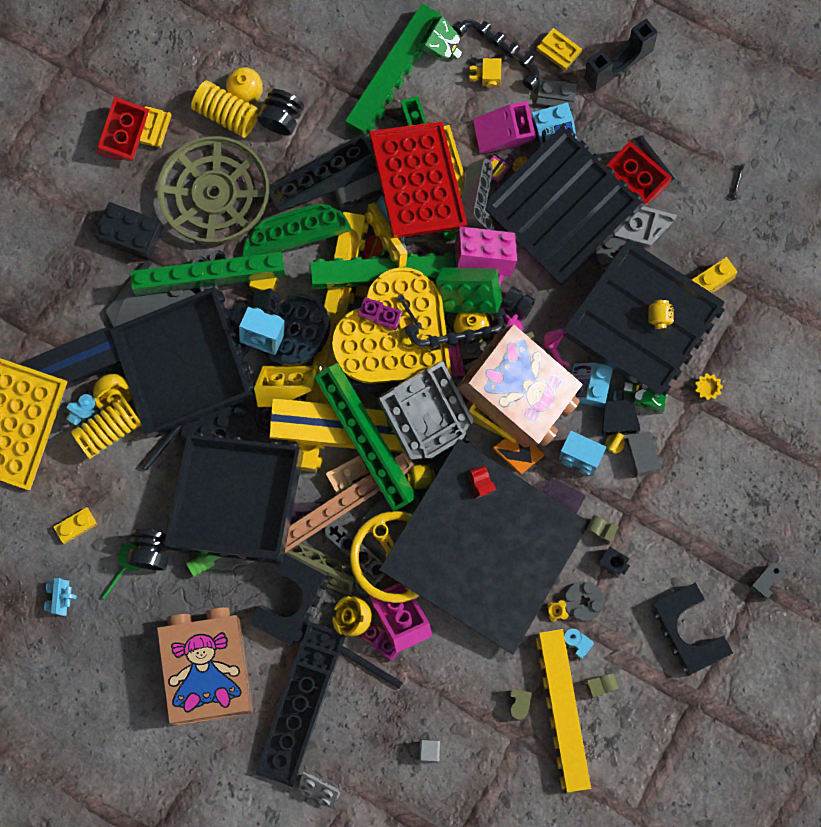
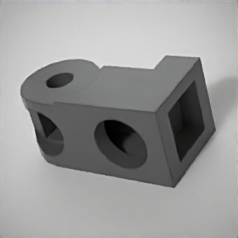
(765, 581)

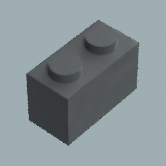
(644, 454)

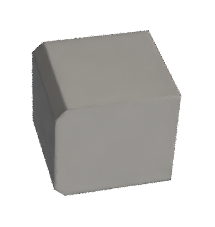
(429, 751)

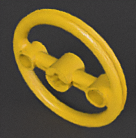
(371, 526)

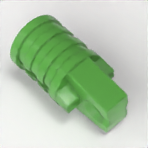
(201, 563)

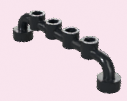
(511, 50)
(452, 339)

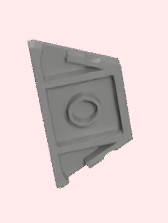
(646, 226)

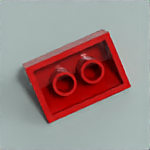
(122, 130)
(640, 172)

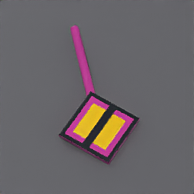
(500, 169)

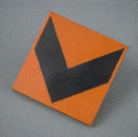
(517, 456)

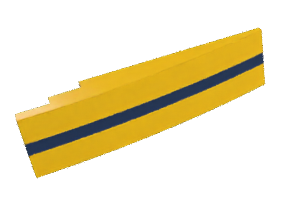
(320, 425)

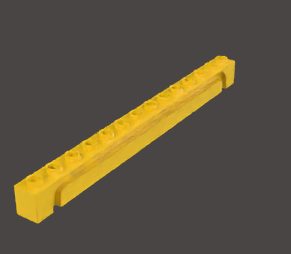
(337, 305)

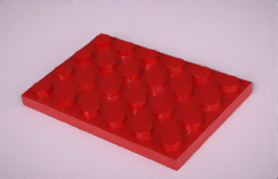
(417, 179)

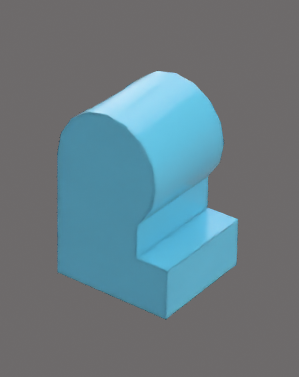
(579, 641)

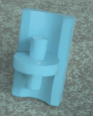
(81, 410)
(61, 597)

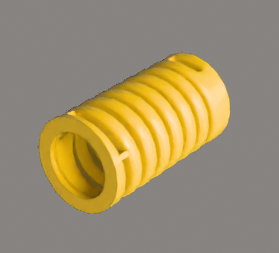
(225, 108)
(104, 431)

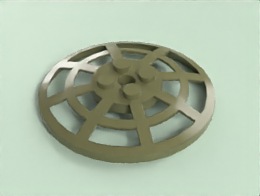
(212, 180)

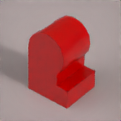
(481, 481)

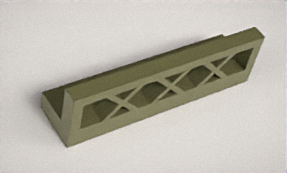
(337, 577)

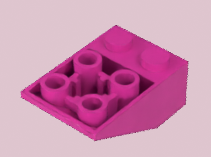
(505, 128)

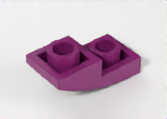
(380, 314)
(379, 641)

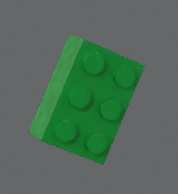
(469, 290)

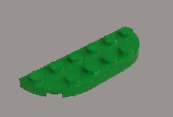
(296, 229)

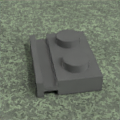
(555, 93)

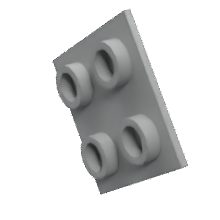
(313, 787)

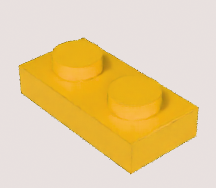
(75, 525)

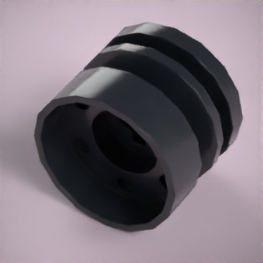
(280, 112)
(149, 549)

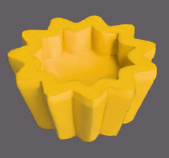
(709, 386)

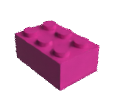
(486, 250)

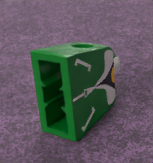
(440, 40)
(645, 399)

